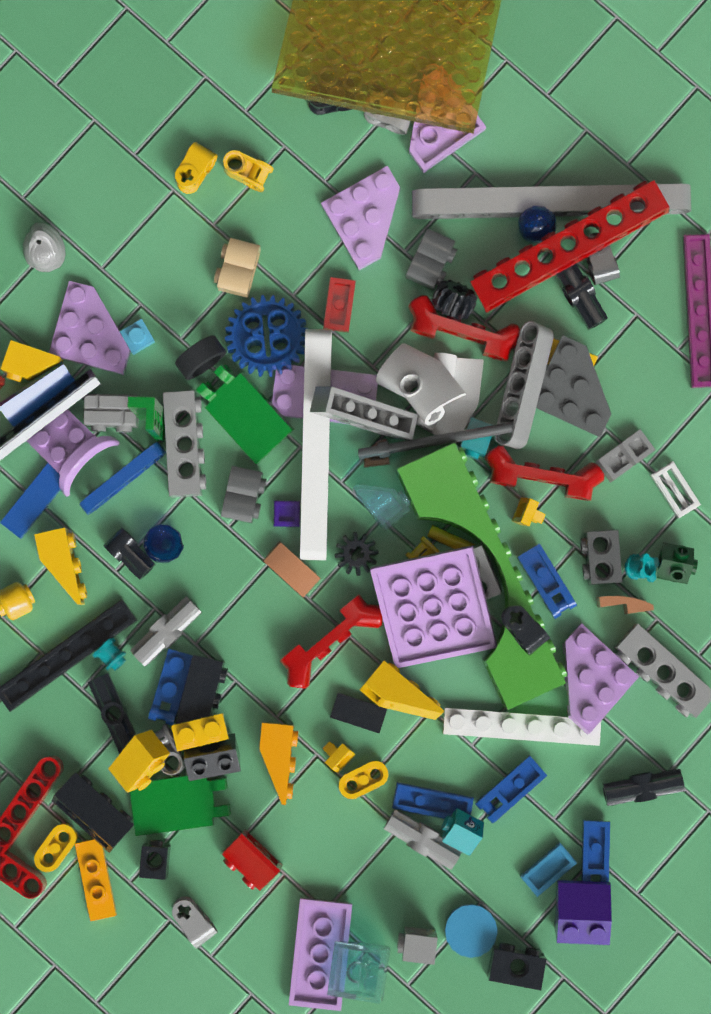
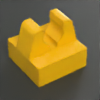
(527, 512)
(338, 756)

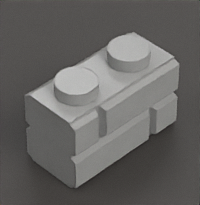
(109, 411)

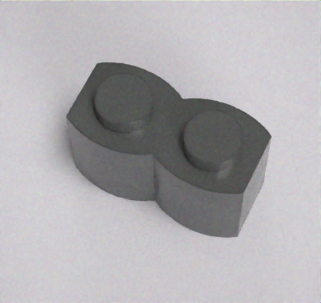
(431, 259)
(242, 494)

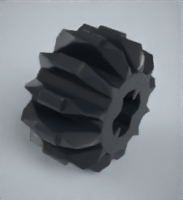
(454, 299)
(360, 561)

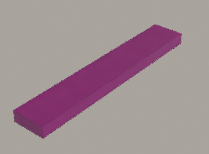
(698, 301)

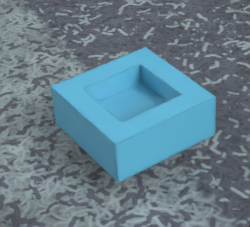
(137, 336)

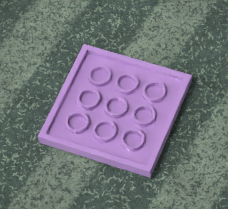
(434, 607)

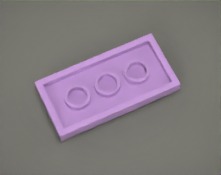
(289, 388)
(318, 928)

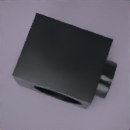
(151, 871)

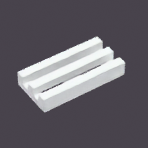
(686, 508)

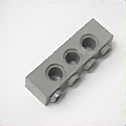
(175, 404)
(363, 413)
(699, 693)

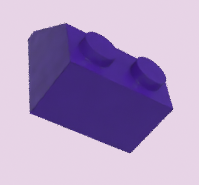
(583, 912)

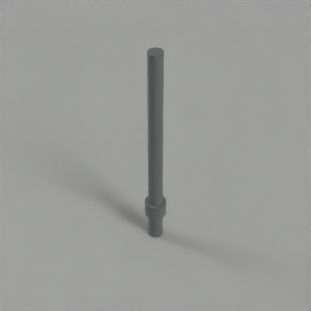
(385, 449)

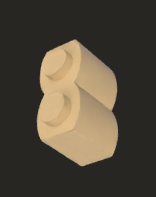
(238, 267)

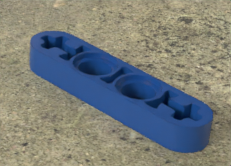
(122, 478)

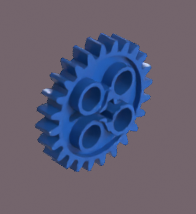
(243, 338)

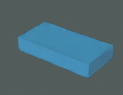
(548, 869)

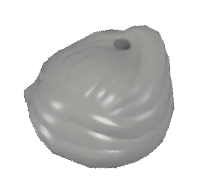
(48, 253)

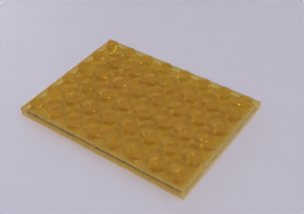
(390, 57)

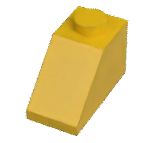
(27, 362)

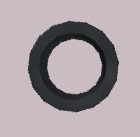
(200, 357)

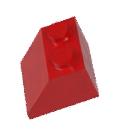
(251, 860)

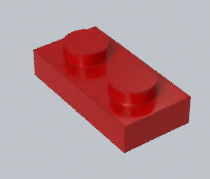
(339, 304)

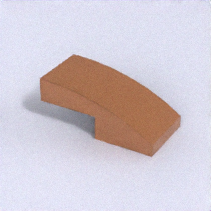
(291, 569)
(630, 605)

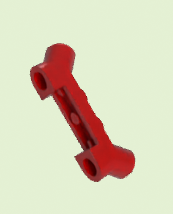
(427, 322)
(578, 485)
(299, 662)

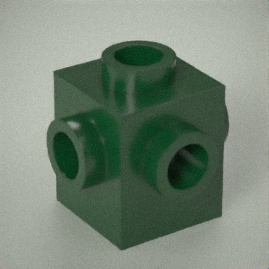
(676, 563)

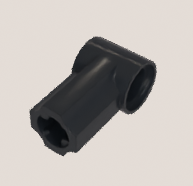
(125, 549)

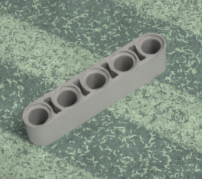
(525, 383)

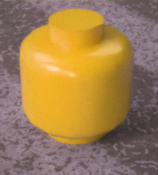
(15, 601)

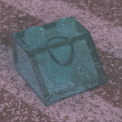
(383, 504)
(359, 971)

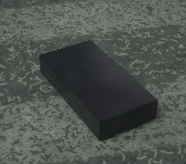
(358, 713)

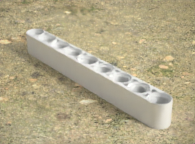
(315, 448)

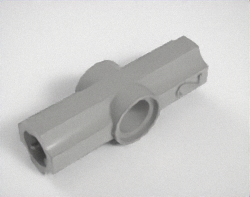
(165, 631)
(422, 839)

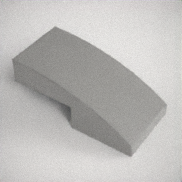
(625, 455)

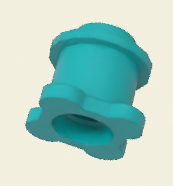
(641, 567)
(110, 655)

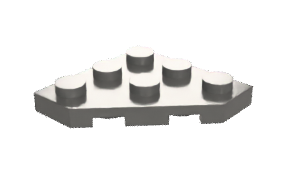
(573, 388)

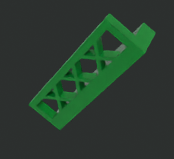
(152, 411)

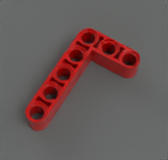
(17, 825)

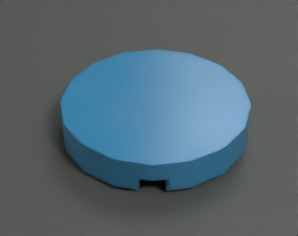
(471, 930)

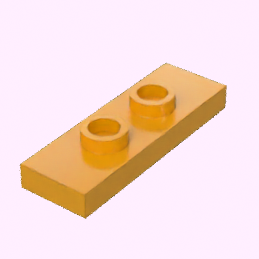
(95, 880)

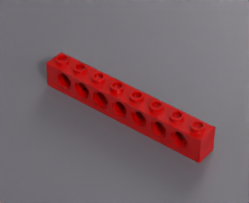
(644, 192)

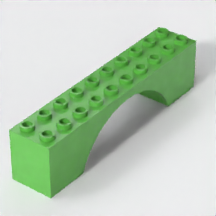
(447, 494)

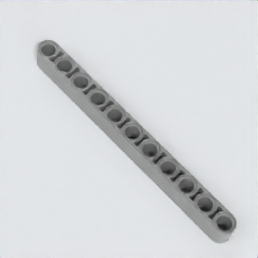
(513, 201)

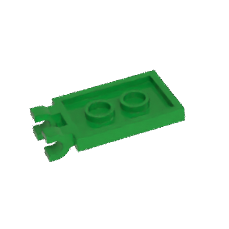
(245, 413)
(176, 805)

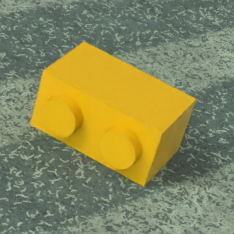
(139, 761)

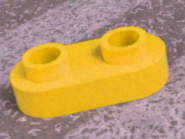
(364, 781)
(56, 847)

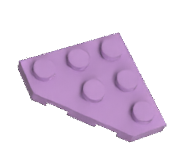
(434, 143)
(364, 215)
(88, 332)
(594, 678)

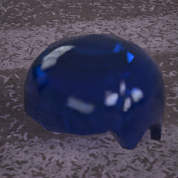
(536, 223)
(163, 543)

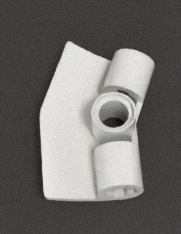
(411, 369)
(459, 411)

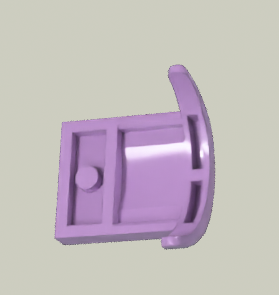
(68, 446)

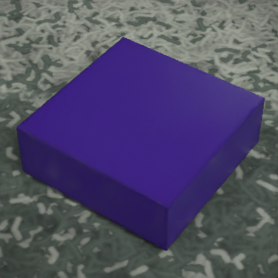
(286, 513)

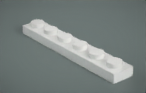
(517, 726)

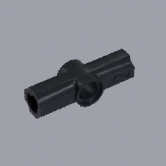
(581, 295)
(106, 697)
(643, 787)

